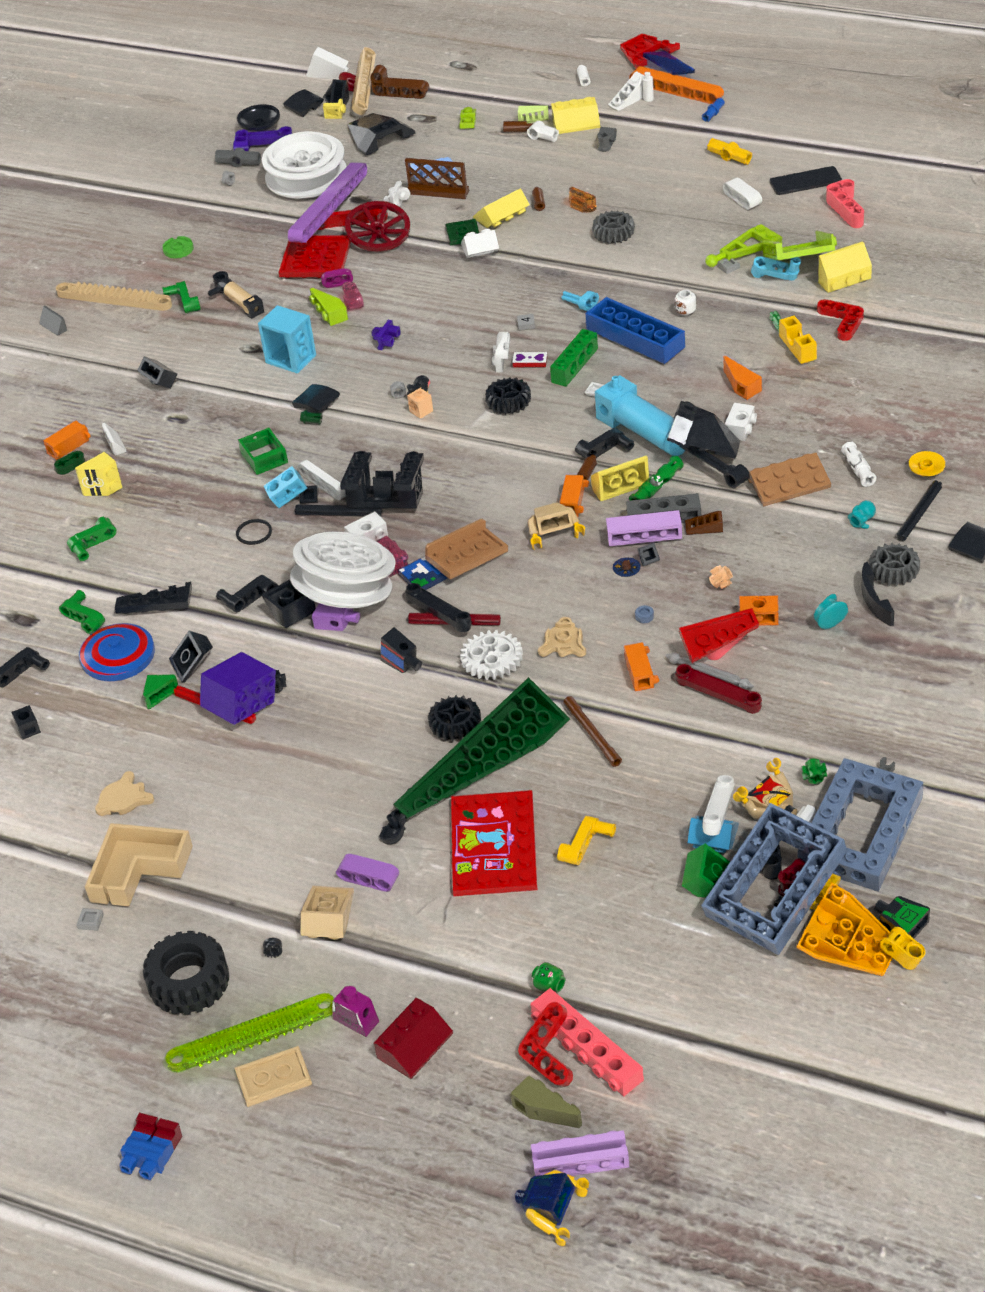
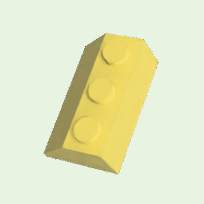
(575, 115)
(502, 209)
(844, 267)
(620, 478)

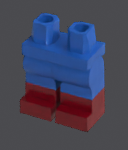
(149, 1145)

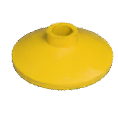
(927, 463)

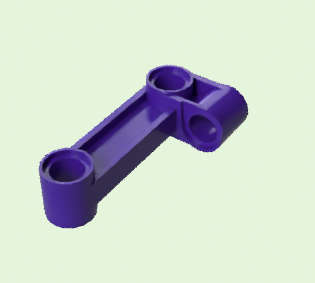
(245, 139)

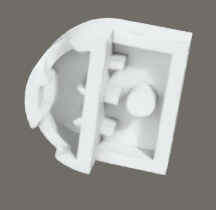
(501, 350)

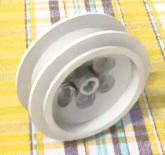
(303, 164)
(342, 569)

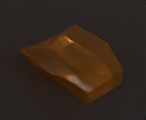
(581, 200)

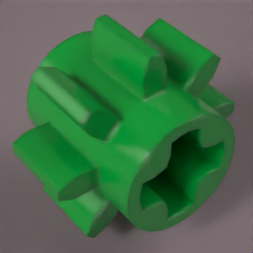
(814, 771)

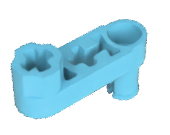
(765, 266)

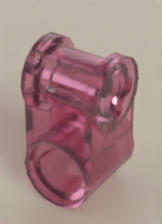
(352, 297)

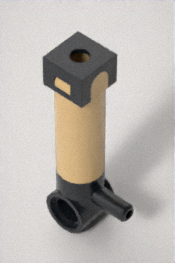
(223, 284)

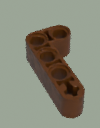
(396, 86)

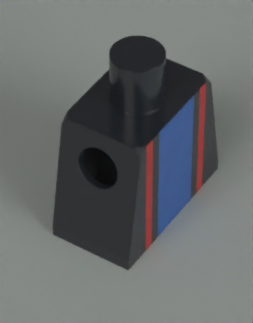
(399, 651)

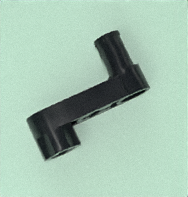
(604, 443)
(247, 594)
(20, 663)

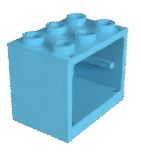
(287, 339)

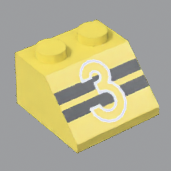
(99, 476)

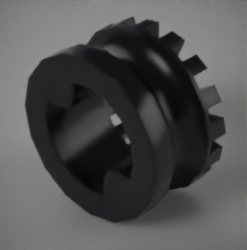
(276, 950)

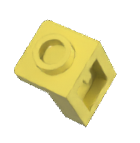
(334, 110)

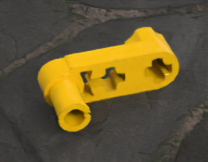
(590, 825)

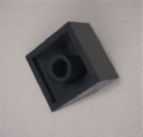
(288, 604)

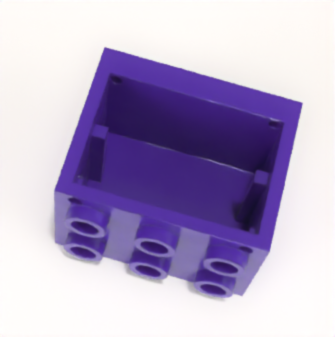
(237, 688)

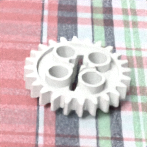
(491, 654)

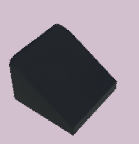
(309, 495)

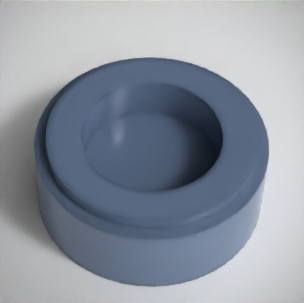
(644, 614)

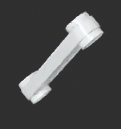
(718, 805)

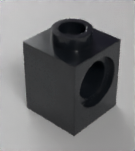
(26, 722)

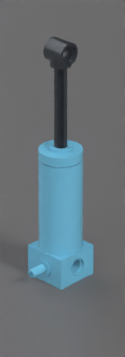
(620, 404)

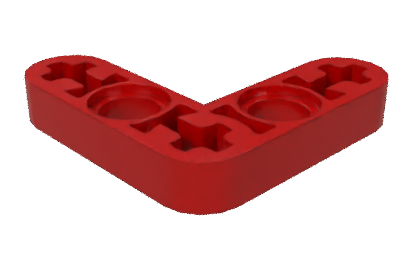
(845, 331)
(539, 1044)

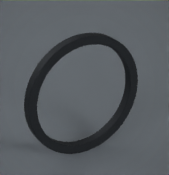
(253, 521)

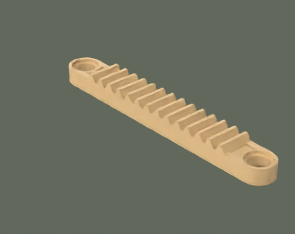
(363, 81)
(114, 296)

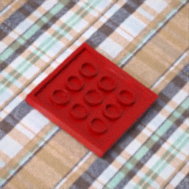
(315, 256)

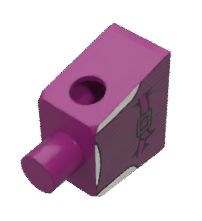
(355, 1011)

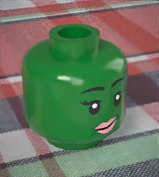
(547, 977)

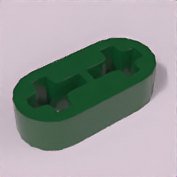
(69, 462)

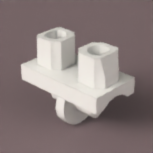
(397, 194)

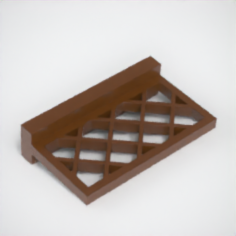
(437, 188)

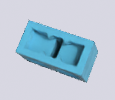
(285, 487)

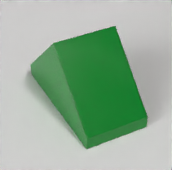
(158, 688)

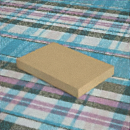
(273, 1076)

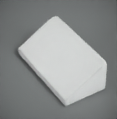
(113, 440)

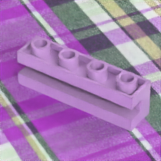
(581, 1154)

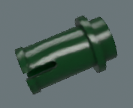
(310, 417)

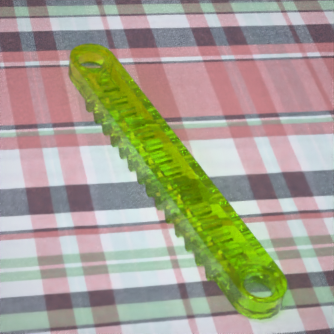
(250, 1033)

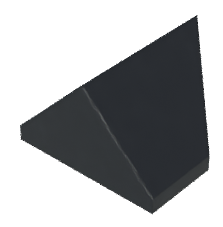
(336, 91)

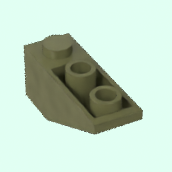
(542, 1104)

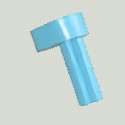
(584, 302)

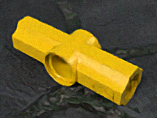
(729, 151)

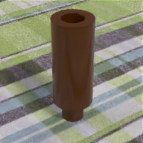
(516, 126)
(538, 199)
(588, 467)

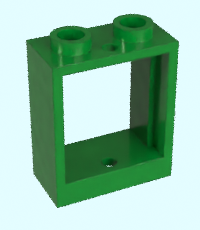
(266, 460)

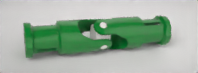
(656, 482)

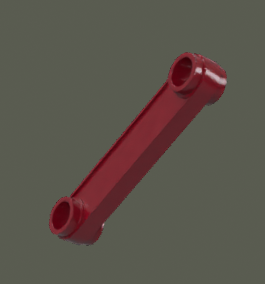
(720, 689)

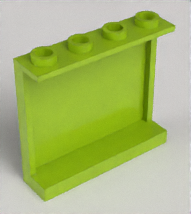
(824, 243)

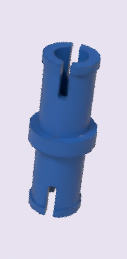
(713, 109)

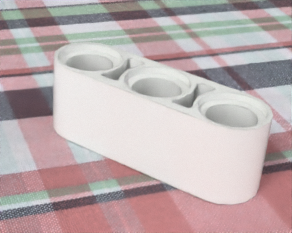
(742, 193)

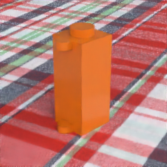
(66, 440)
(573, 492)
(639, 666)

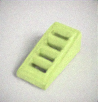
(532, 109)

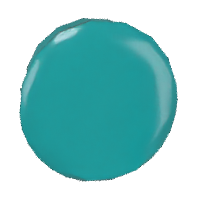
(830, 612)

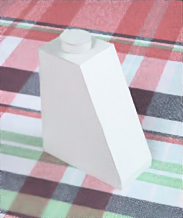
(326, 65)

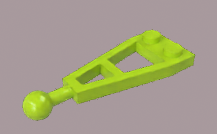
(758, 232)

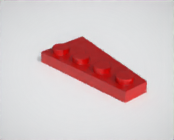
(710, 635)

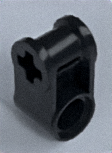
(773, 865)

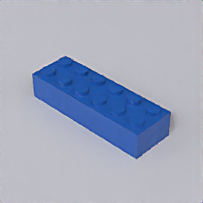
(635, 330)

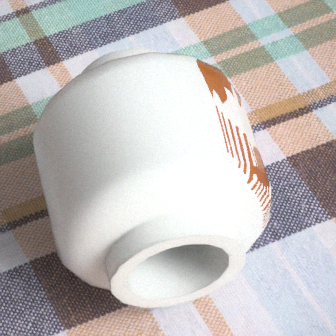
(685, 302)

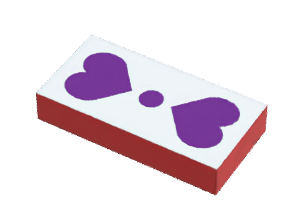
(530, 359)

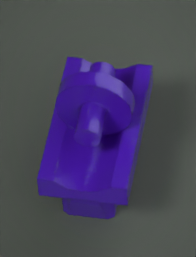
(386, 334)

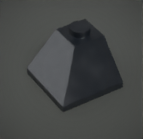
(190, 654)

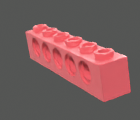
(592, 1046)

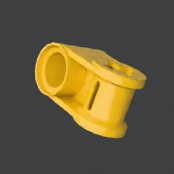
(904, 949)

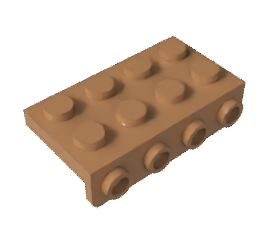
(789, 479)
(464, 549)

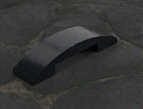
(881, 609)

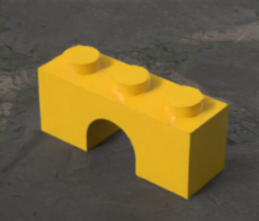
(801, 345)

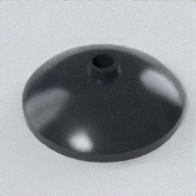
(258, 117)

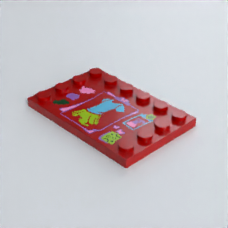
(493, 843)

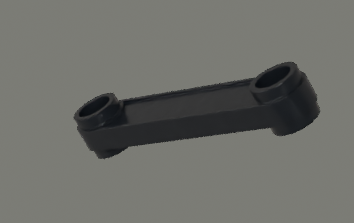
(459, 619)

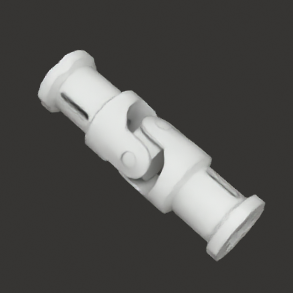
(858, 464)

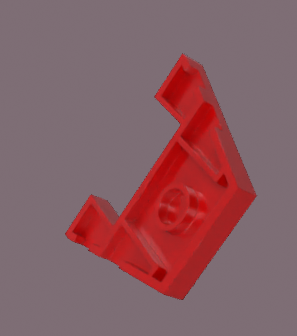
(642, 44)

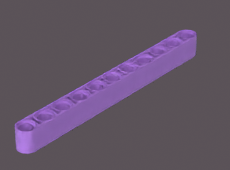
(327, 203)

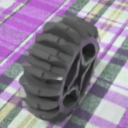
(613, 226)
(898, 565)

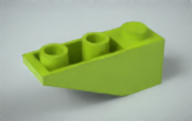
(329, 306)

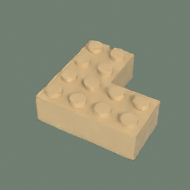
(131, 852)

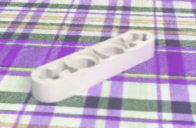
(321, 479)

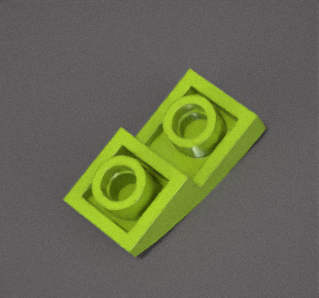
(468, 118)

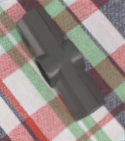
(238, 157)

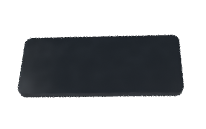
(805, 180)

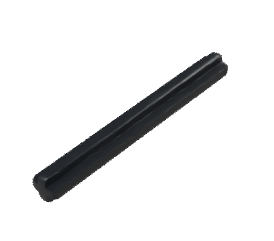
(334, 510)
(919, 510)

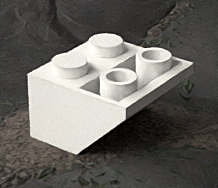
(480, 243)

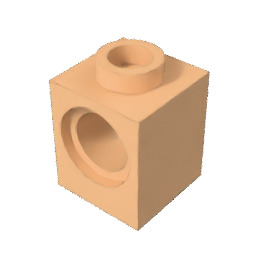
(420, 403)

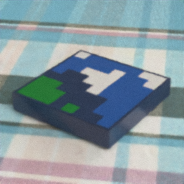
(421, 573)

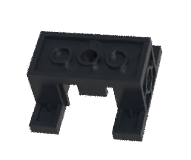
(385, 493)

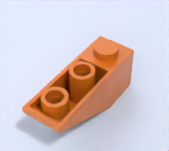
(742, 380)

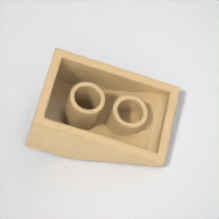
(326, 912)

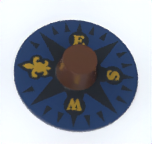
(626, 567)

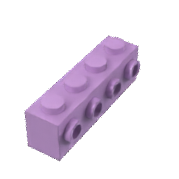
(644, 528)

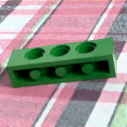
(574, 357)

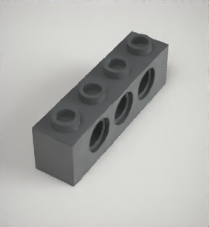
(688, 506)

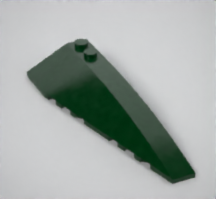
(506, 734)

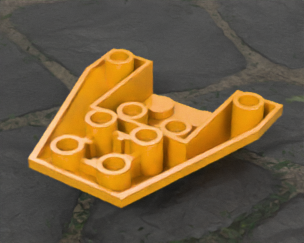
(845, 933)

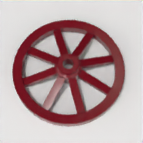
(377, 228)

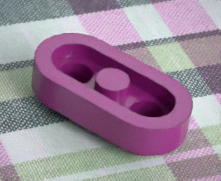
(336, 278)

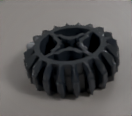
(508, 395)
(453, 717)

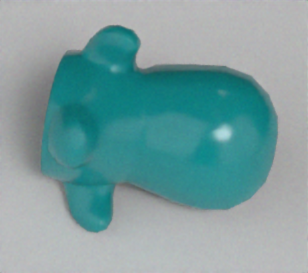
(861, 514)

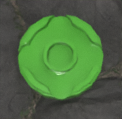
(178, 247)

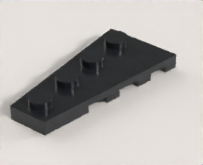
(155, 600)

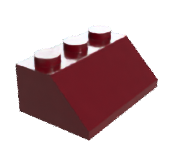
(412, 1038)

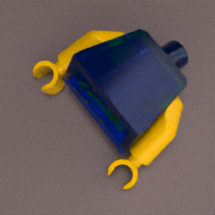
(548, 1200)

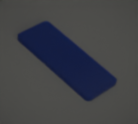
(669, 62)

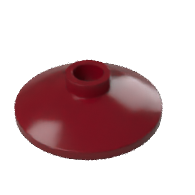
(350, 79)

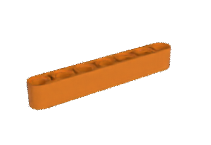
(682, 86)

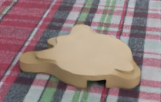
(563, 639)
(123, 796)

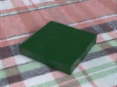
(457, 230)

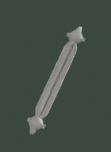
(711, 670)

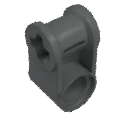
(606, 138)

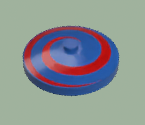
(117, 652)

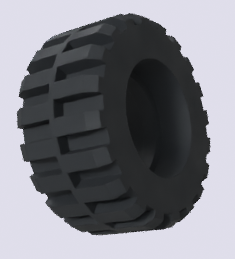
(190, 993)

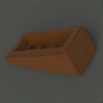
(705, 523)

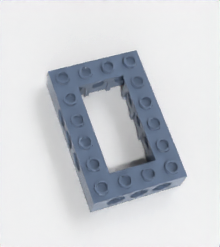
(904, 799)
(774, 826)

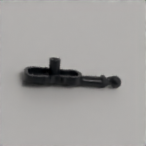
(395, 828)

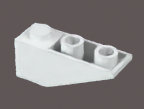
(629, 93)

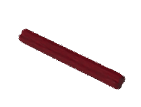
(477, 619)

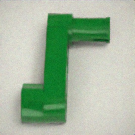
(189, 304)
(100, 532)
(89, 618)

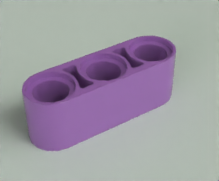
(367, 872)

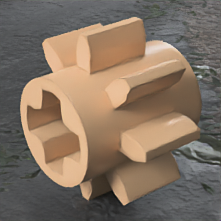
(720, 576)

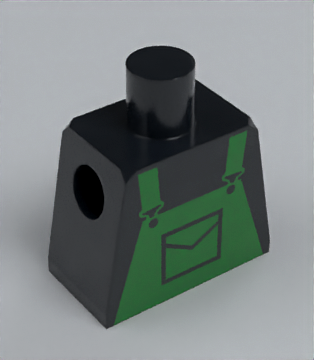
(903, 914)

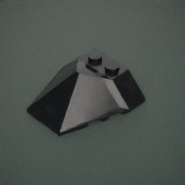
(702, 429)

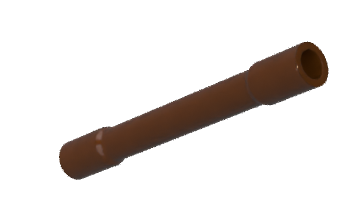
(608, 751)

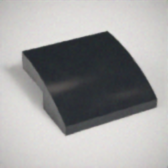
(302, 102)
(316, 398)
(969, 542)

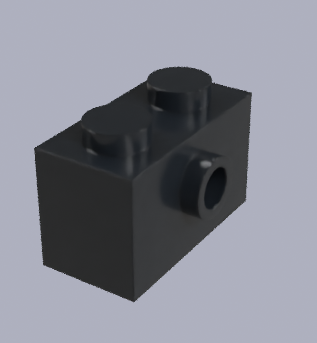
(157, 372)

